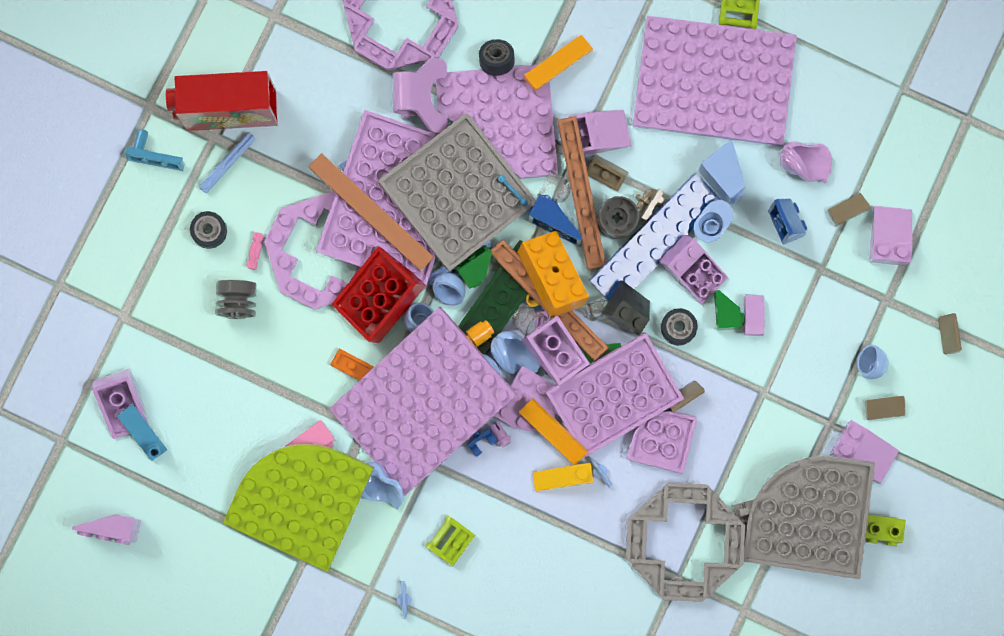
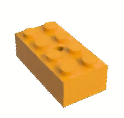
(553, 274)

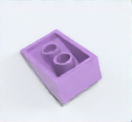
(891, 236)
(555, 350)
(114, 395)
(862, 444)

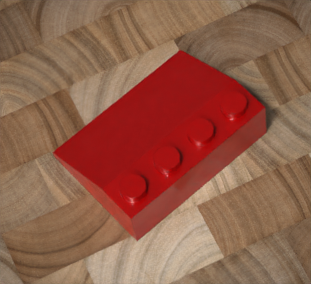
(378, 295)

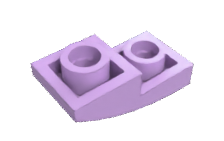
(754, 315)

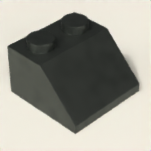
(628, 309)

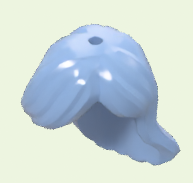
(512, 353)
(382, 487)

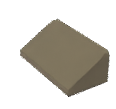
(606, 172)
(848, 209)
(950, 334)
(689, 393)
(885, 407)

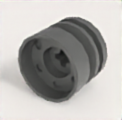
(626, 211)
(235, 299)

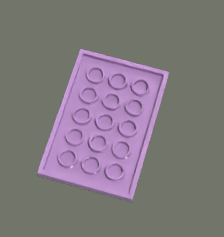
(615, 394)

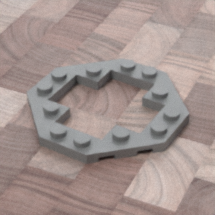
(716, 513)

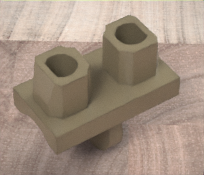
(648, 201)

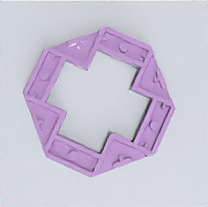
(410, 52)
(284, 263)

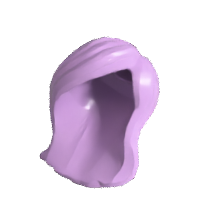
(807, 161)

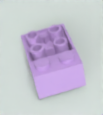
(603, 131)
(693, 268)
(120, 527)

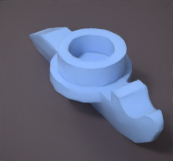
(600, 471)
(403, 599)

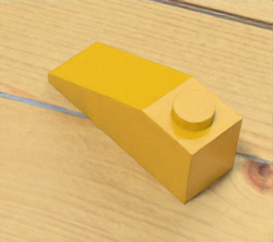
(563, 477)

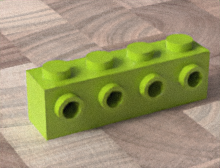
(885, 529)

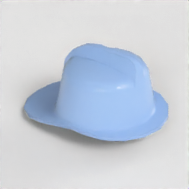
(713, 221)

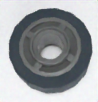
(496, 57)

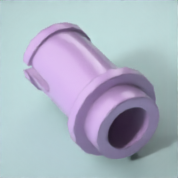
(500, 434)

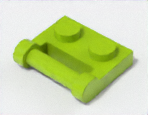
(744, 7)
(456, 543)

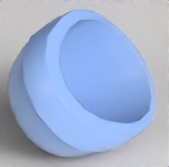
(449, 289)
(416, 315)
(872, 362)

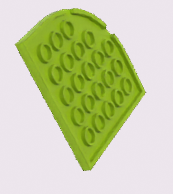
(300, 500)

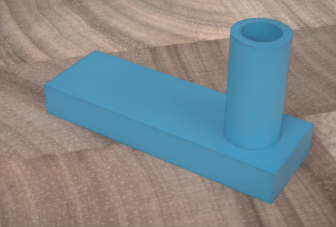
(139, 155)
(142, 432)

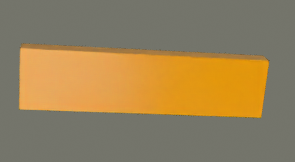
(558, 63)
(553, 431)

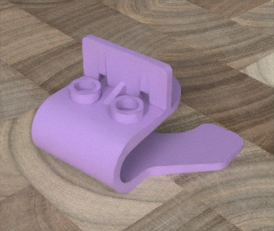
(413, 94)

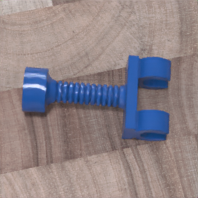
(477, 437)

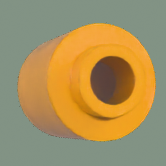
(480, 333)

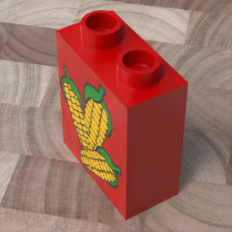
(223, 100)

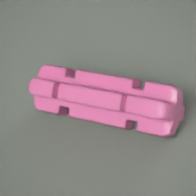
(255, 250)

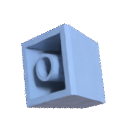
(724, 173)

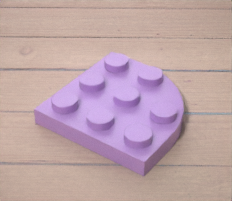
(527, 386)
(663, 441)

